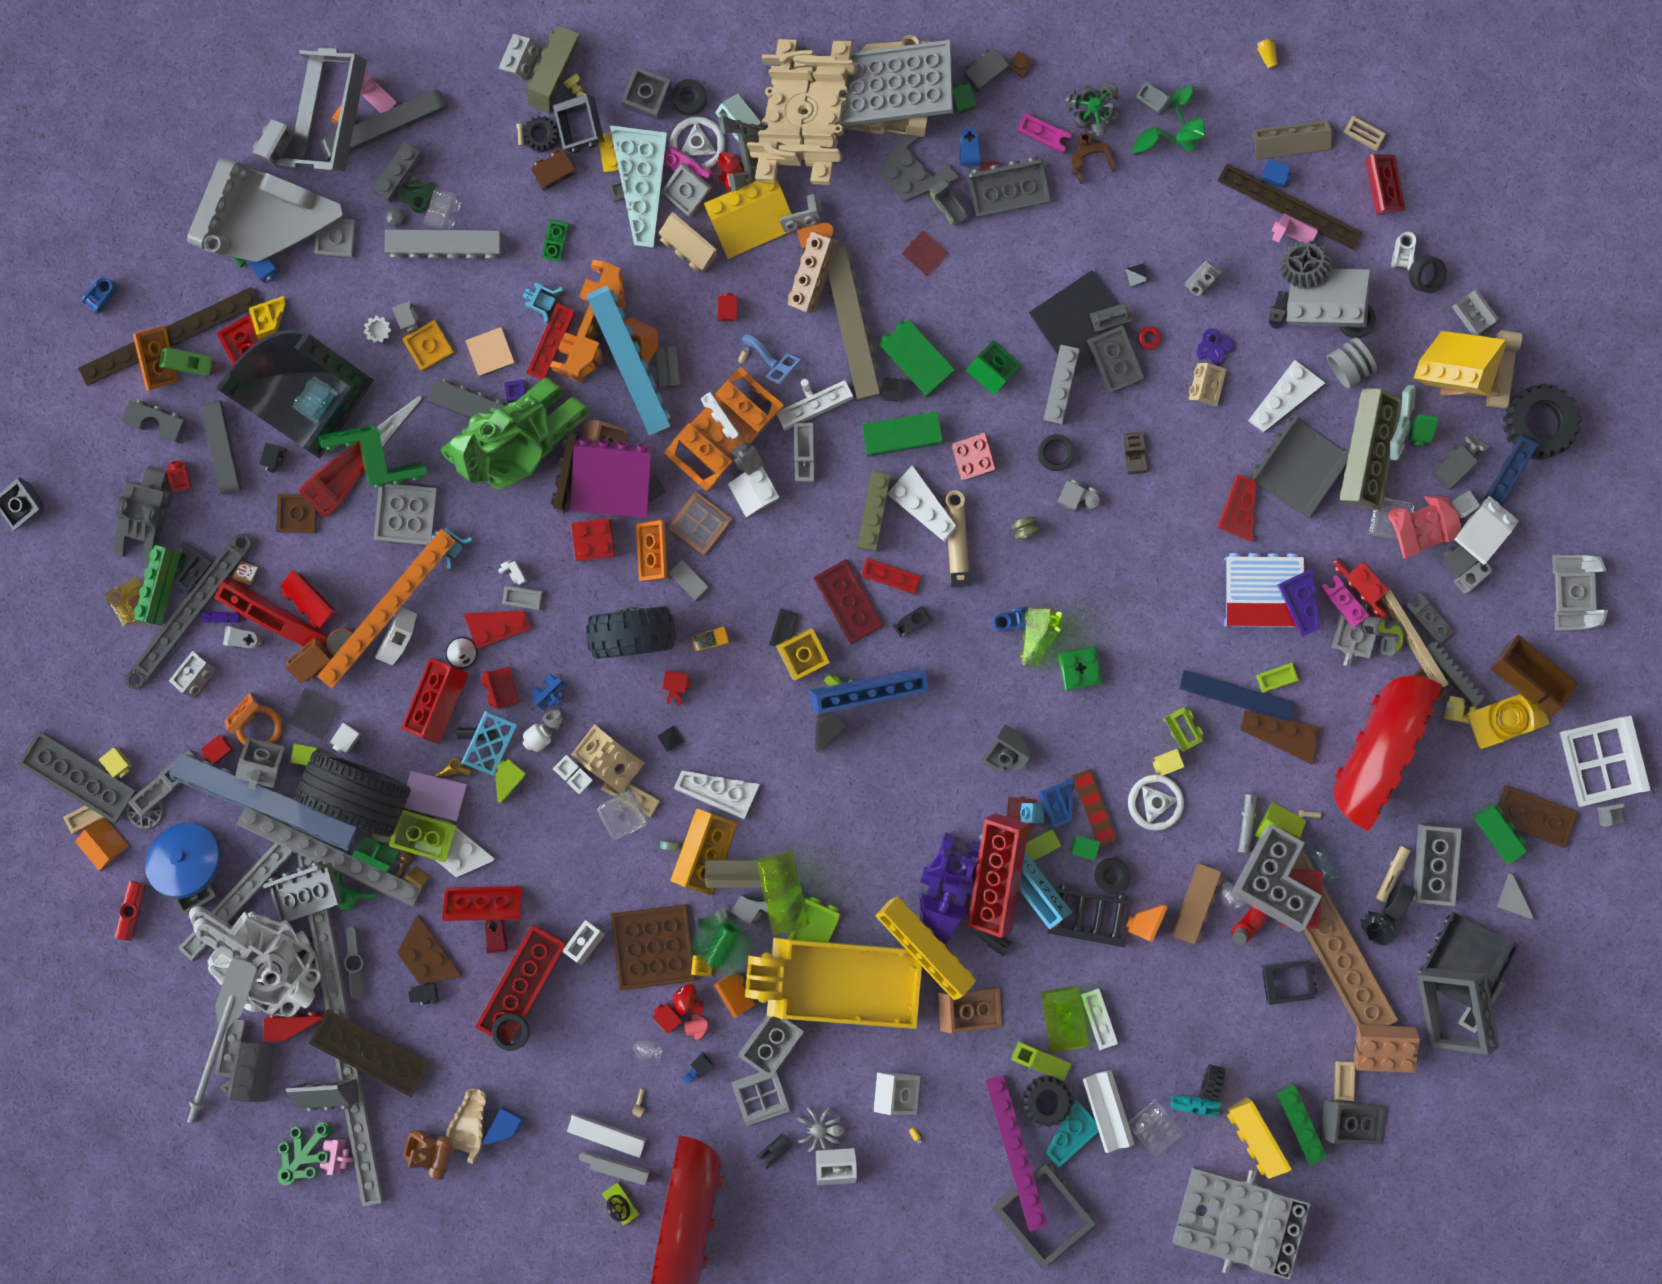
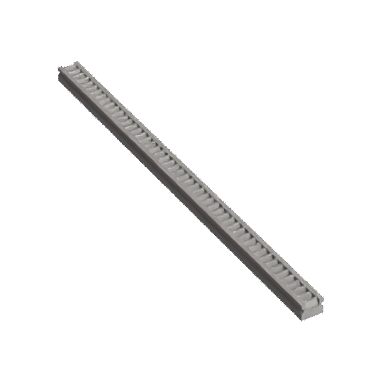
(335, 1001)

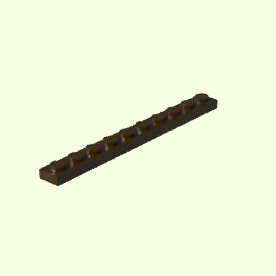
(176, 333)

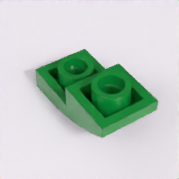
(555, 240)

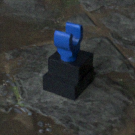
(700, 1066)

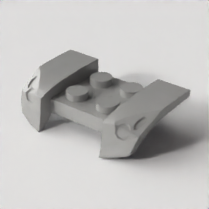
(1577, 592)

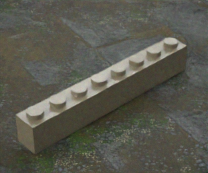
(852, 327)

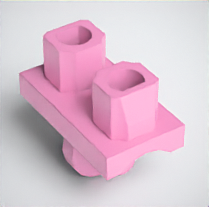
(338, 1156)

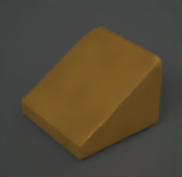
(417, 877)

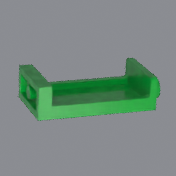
(916, 357)

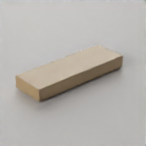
(647, 802)

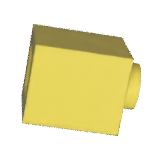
(1168, 762)
(116, 763)

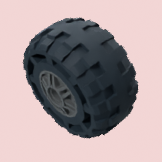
(630, 632)

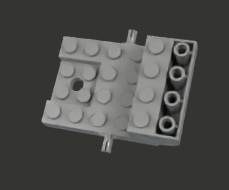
(1242, 1222)

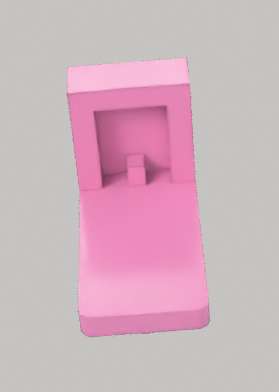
(1293, 229)

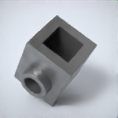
(746, 458)

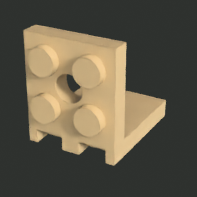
(601, 756)

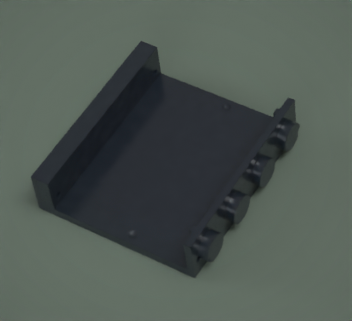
(1469, 949)

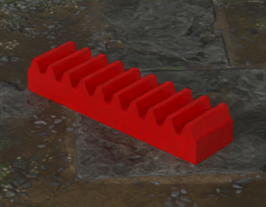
(550, 342)

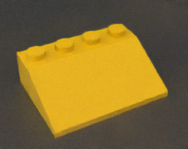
(748, 216)
(1461, 362)

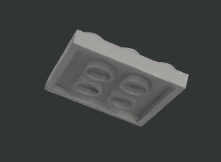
(405, 514)

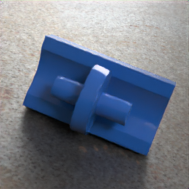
(551, 694)

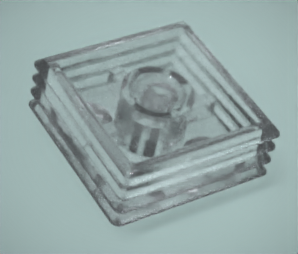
(1380, 525)
(618, 826)

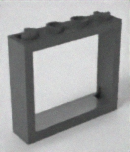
(1481, 1006)
(1074, 1200)

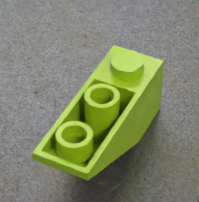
(1040, 1061)

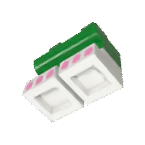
(573, 773)

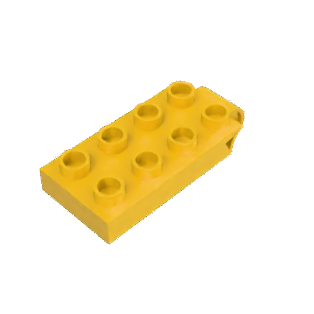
(837, 983)

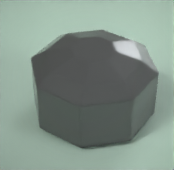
(395, 217)

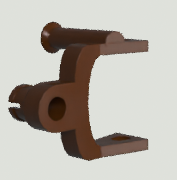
(1086, 149)

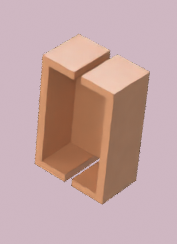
(1386, 1048)

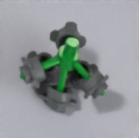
(1090, 98)

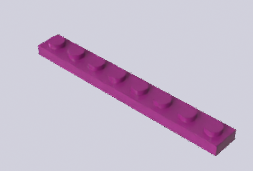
(1016, 1153)

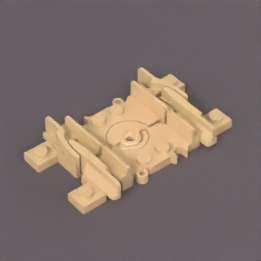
(798, 91)

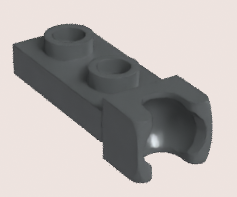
(1429, 618)

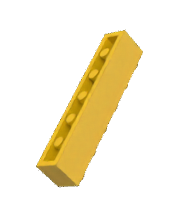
(926, 948)

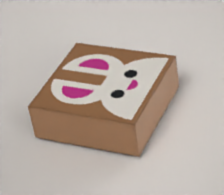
(245, 573)

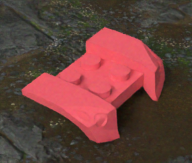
(1425, 526)

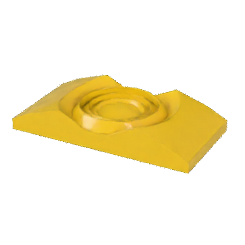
(1505, 720)

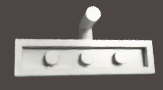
(814, 403)

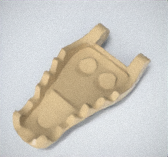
(467, 1125)

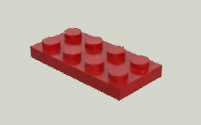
(482, 903)

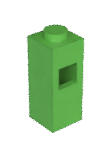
(186, 362)

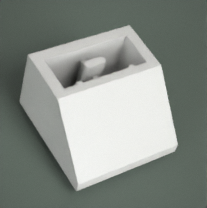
(836, 1167)

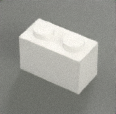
(583, 942)

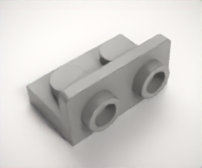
(192, 675)

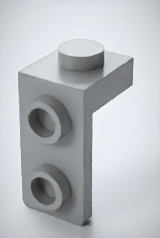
(804, 218)

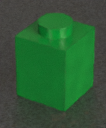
(963, 98)

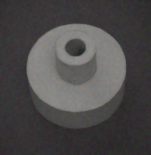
(553, 719)

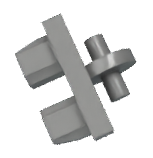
(1202, 278)

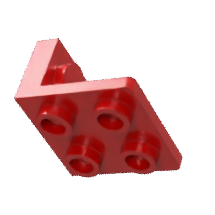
(500, 687)

